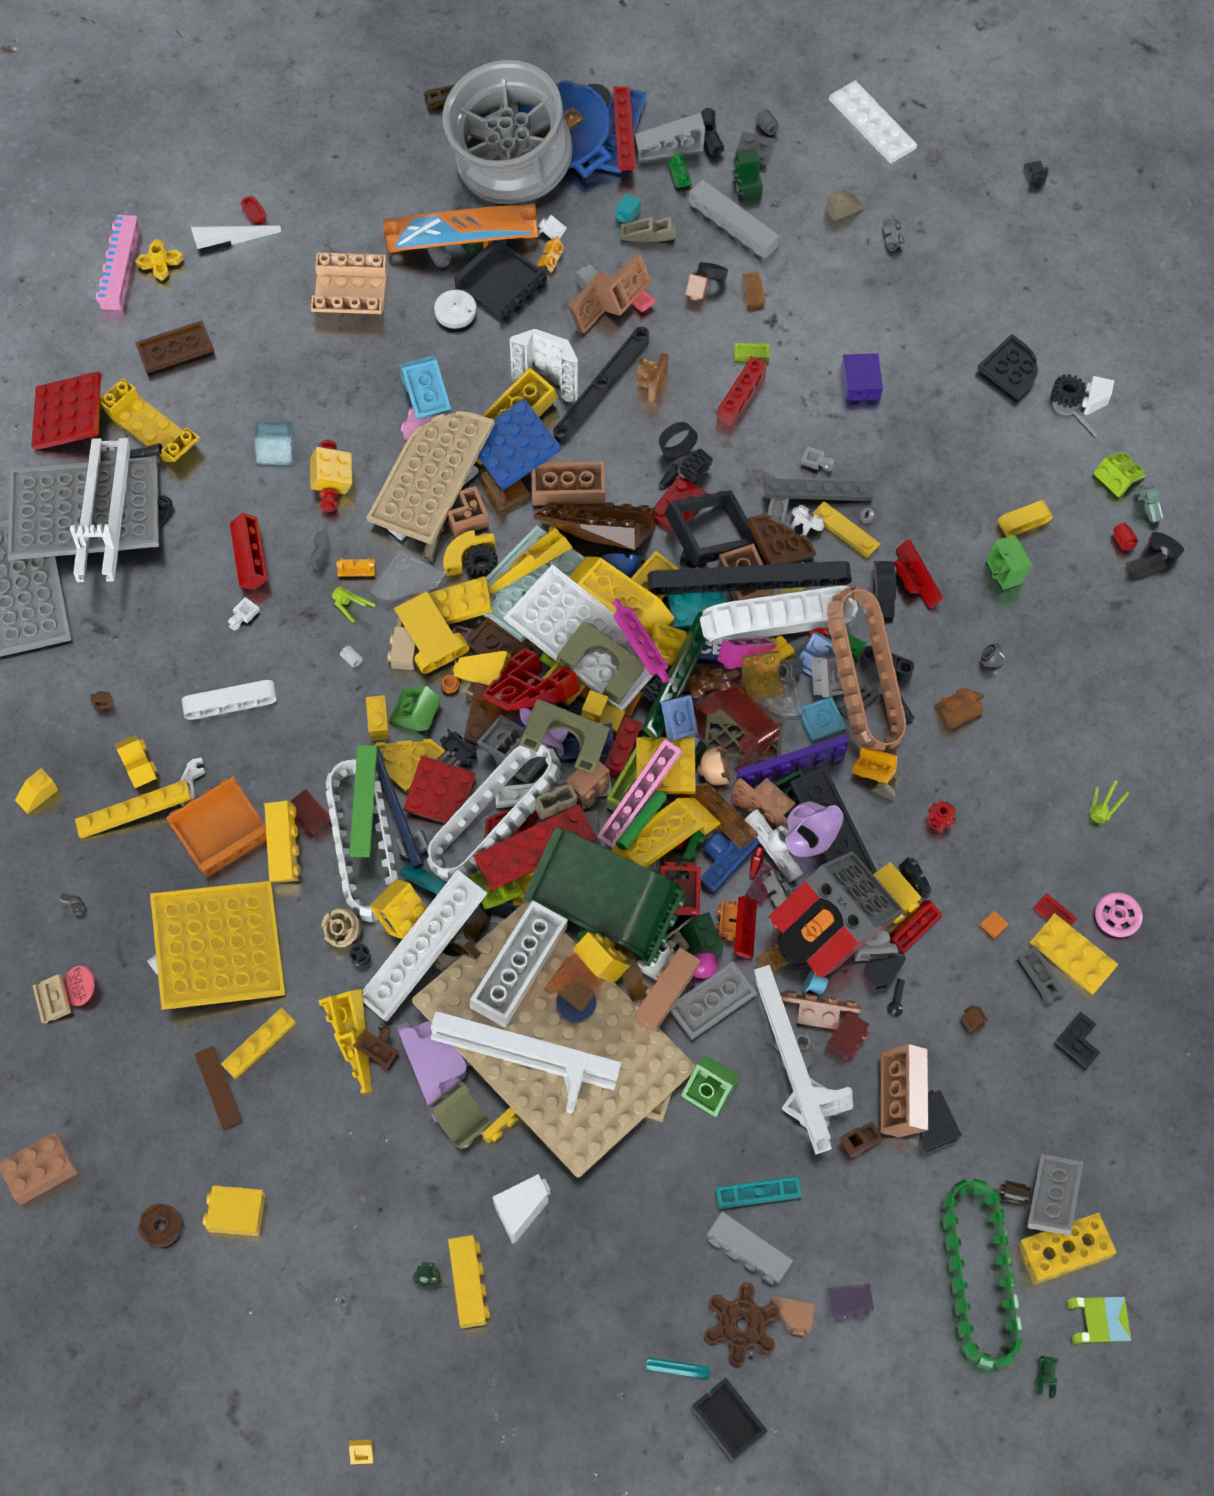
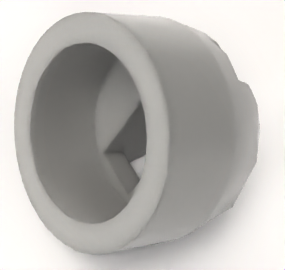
(870, 517)

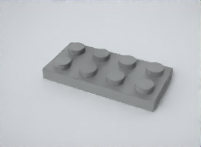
(712, 1000)
(1055, 1194)

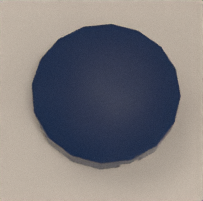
(571, 1014)

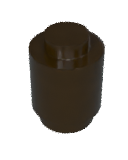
(1015, 1192)

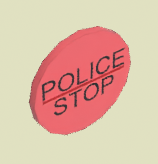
(79, 985)

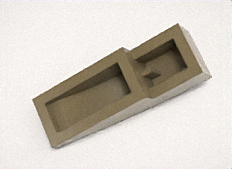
(648, 230)

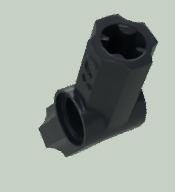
(711, 136)

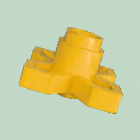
(159, 259)

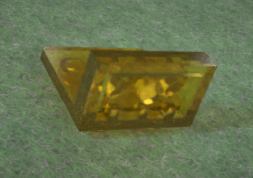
(761, 675)

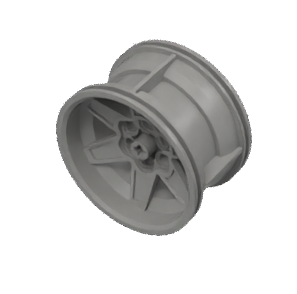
(527, 165)

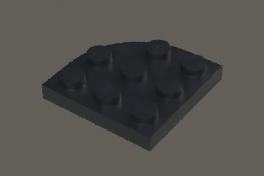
(1011, 366)

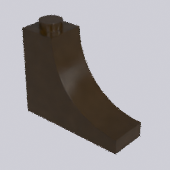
(465, 939)

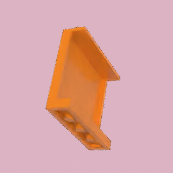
(218, 827)

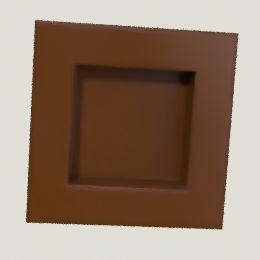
(101, 700)

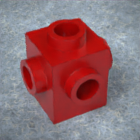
(941, 815)

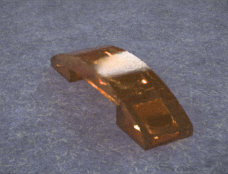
(632, 978)

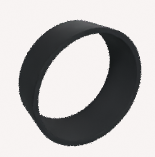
(681, 448)

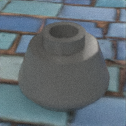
(993, 656)

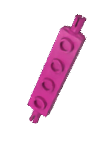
(640, 641)

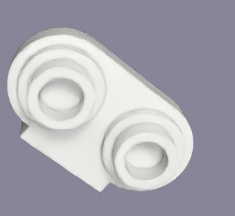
(802, 516)

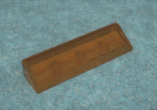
(730, 821)

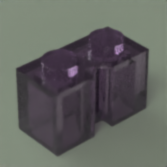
(849, 1300)

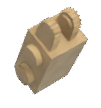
(403, 649)

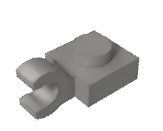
(815, 458)

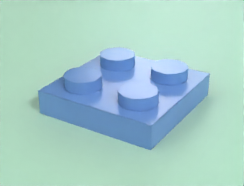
(679, 717)

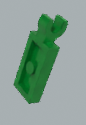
(691, 852)

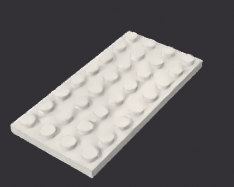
(553, 613)

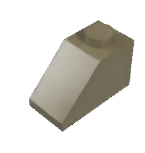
(842, 204)

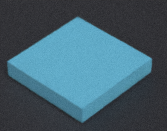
(822, 720)

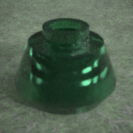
(427, 1275)

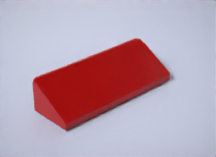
(914, 926)

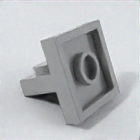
(826, 677)

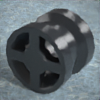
(360, 951)

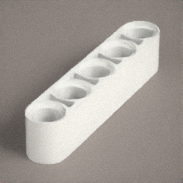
(229, 699)

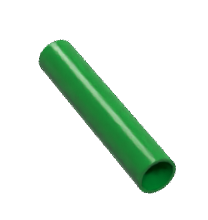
(641, 820)

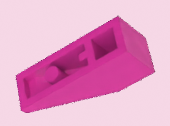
(734, 649)

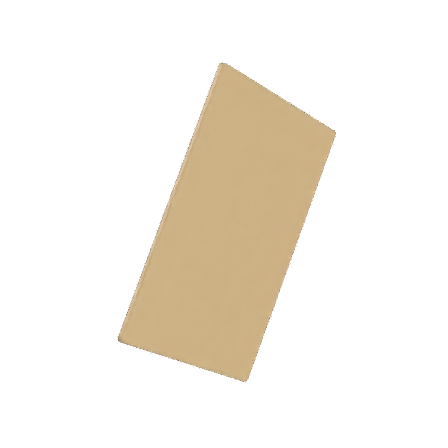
(602, 1116)

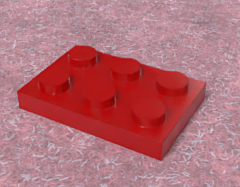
(679, 490)

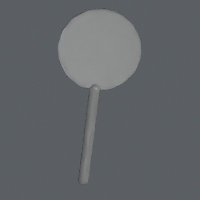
(1068, 411)

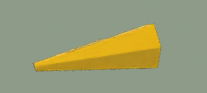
(540, 553)
(348, 1020)

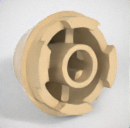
(341, 927)

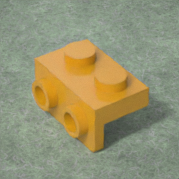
(875, 765)

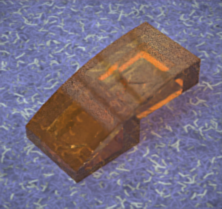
(753, 288)
(772, 957)

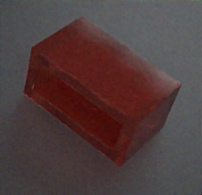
(310, 814)
(847, 1037)

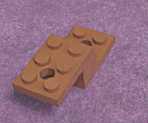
(609, 293)

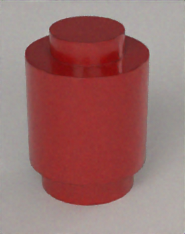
(1125, 536)

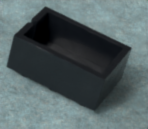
(729, 1419)

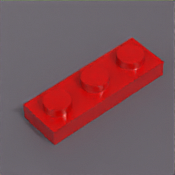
(745, 927)

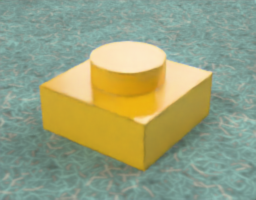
(361, 1451)

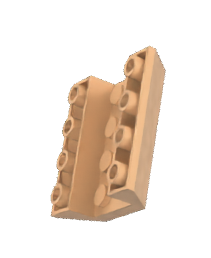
(349, 283)

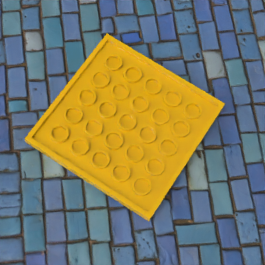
(216, 945)

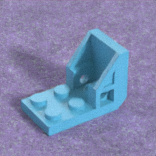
(425, 387)

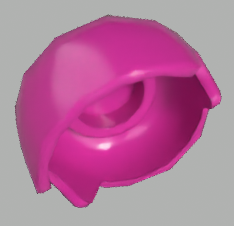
(708, 965)

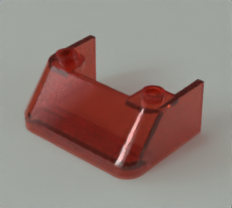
(748, 715)

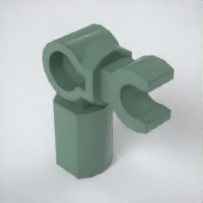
(1150, 495)

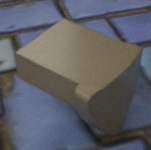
(888, 789)

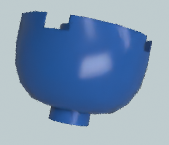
(622, 563)

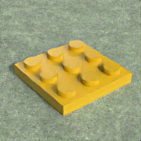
(681, 776)

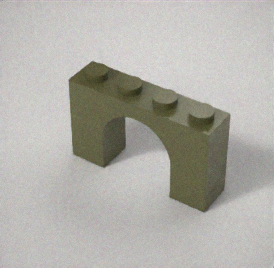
(589, 639)
(589, 733)

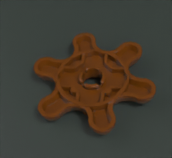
(709, 678)
(727, 1326)

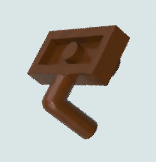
(376, 1047)

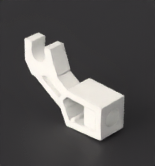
(191, 773)

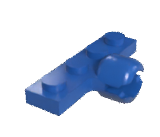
(726, 859)

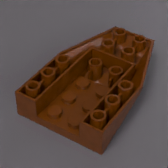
(602, 523)

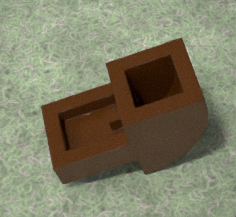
(861, 1139)

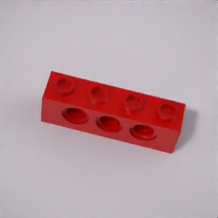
(741, 391)

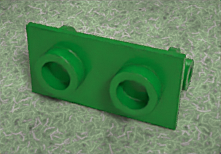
(679, 171)

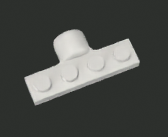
(775, 845)

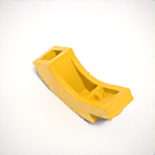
(459, 546)

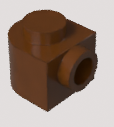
(974, 1018)

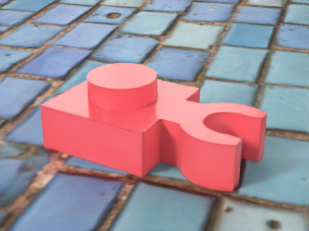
(644, 301)

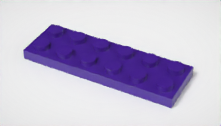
(803, 759)

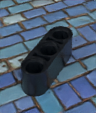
(898, 662)

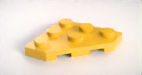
(403, 758)

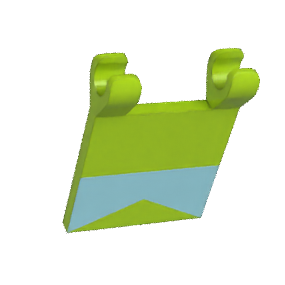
(1104, 1318)

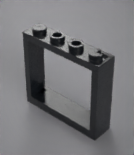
(686, 538)

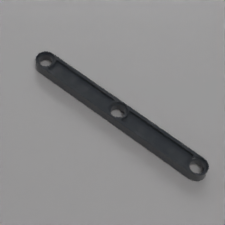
(595, 393)

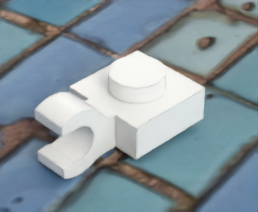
(243, 612)

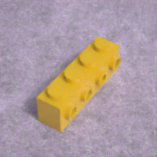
(281, 842)
(467, 1281)

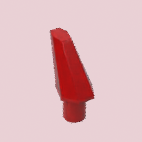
(756, 861)

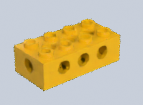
(1062, 1262)

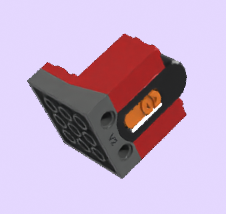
(833, 915)

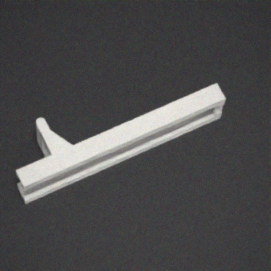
(112, 530)
(528, 1051)
(812, 1101)

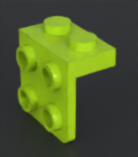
(1119, 472)

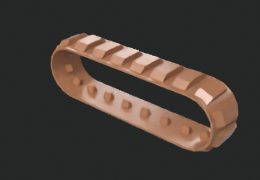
(884, 665)

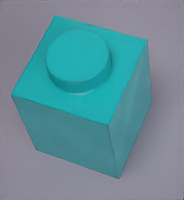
(628, 208)

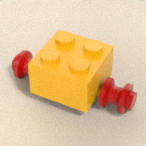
(330, 473)

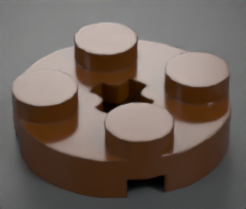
(172, 1228)

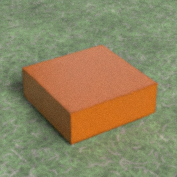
(994, 924)

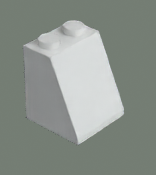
(521, 1205)

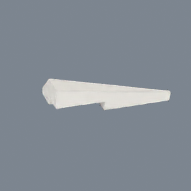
(214, 234)

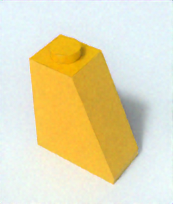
(481, 668)

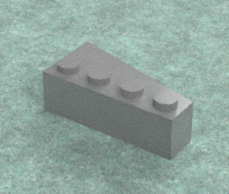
(665, 140)

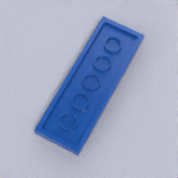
(637, 103)

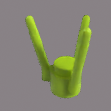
(344, 596)
(1101, 811)

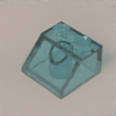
(274, 443)

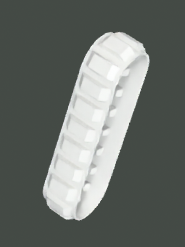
(772, 615)
(333, 780)
(482, 797)

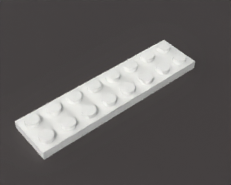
(422, 945)

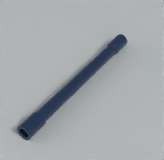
(413, 851)

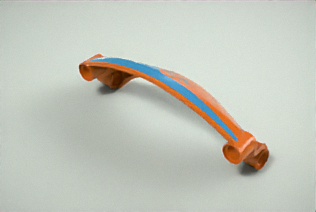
(460, 227)

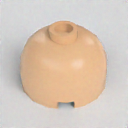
(715, 767)

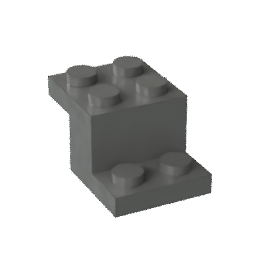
(502, 739)

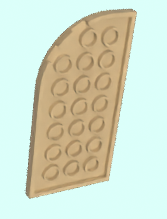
(430, 475)

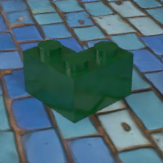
(747, 173)

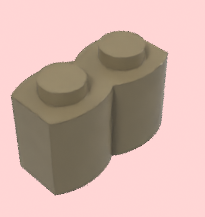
(555, 802)

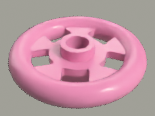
(1129, 903)

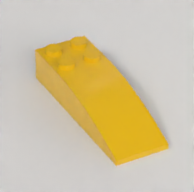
(528, 386)

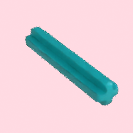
(677, 1367)

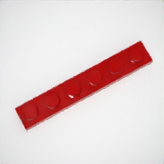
(623, 128)

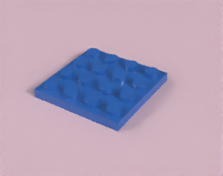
(517, 445)

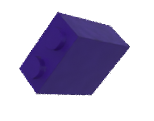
(862, 376)

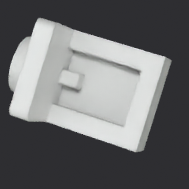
(551, 227)

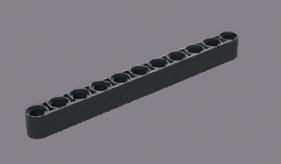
(749, 577)

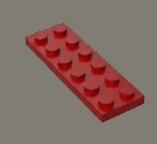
(523, 851)

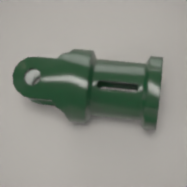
(1047, 1375)

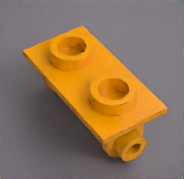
(553, 250)
(356, 567)

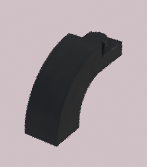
(885, 586)

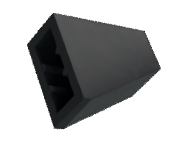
(941, 1125)

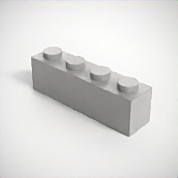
(749, 1248)

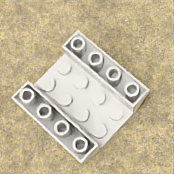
(548, 357)

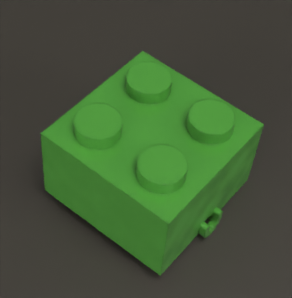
(1009, 562)

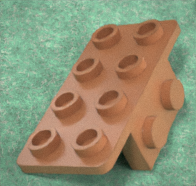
(766, 798)

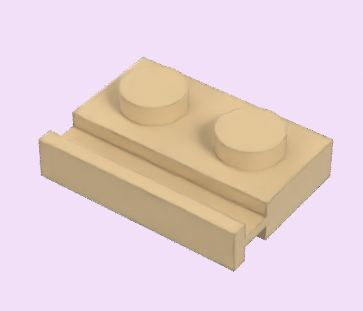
(51, 999)

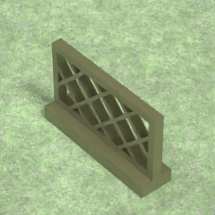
(721, 718)

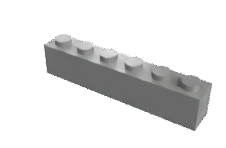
(734, 219)

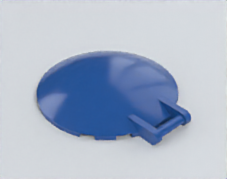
(591, 132)

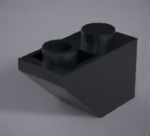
(882, 973)

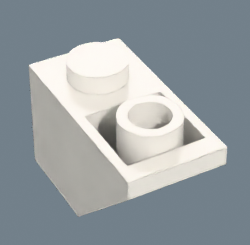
(1099, 394)

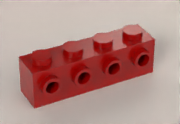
(248, 551)

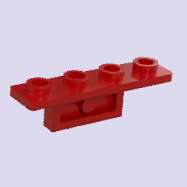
(916, 575)

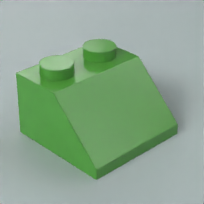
(415, 708)
(710, 1085)

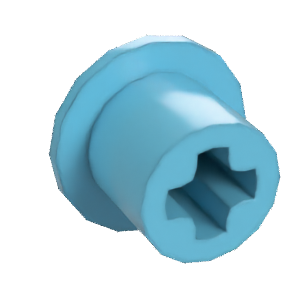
(815, 983)

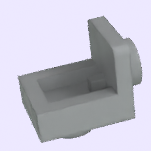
(420, 840)

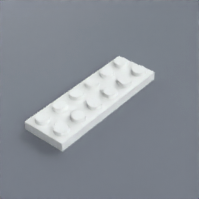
(873, 122)

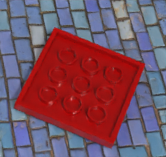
(66, 410)

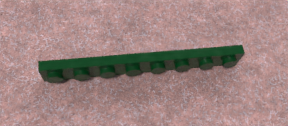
(678, 676)

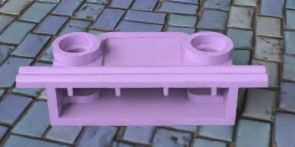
(434, 1063)

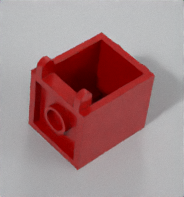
(691, 885)

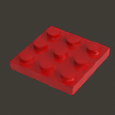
(438, 790)

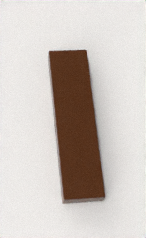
(218, 1087)

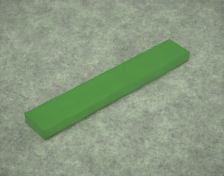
(363, 801)

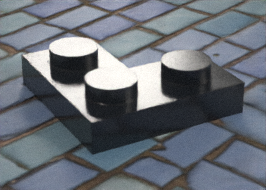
(1073, 1040)

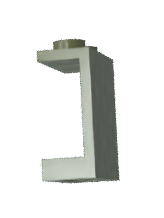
(459, 1115)

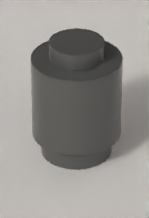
(767, 122)
(439, 256)
(790, 668)

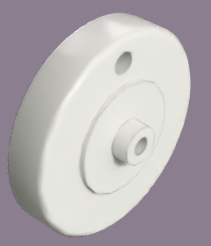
(455, 309)

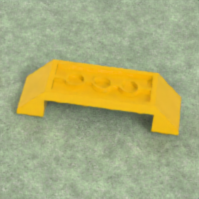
(146, 422)
(609, 583)
(668, 830)

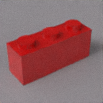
(623, 746)

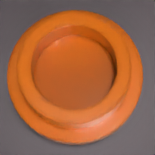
(449, 684)

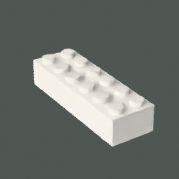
(518, 964)

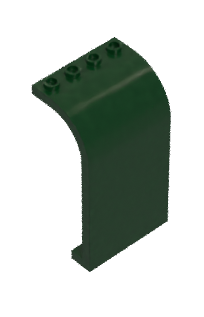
(606, 893)

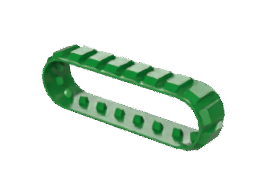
(1003, 1260)

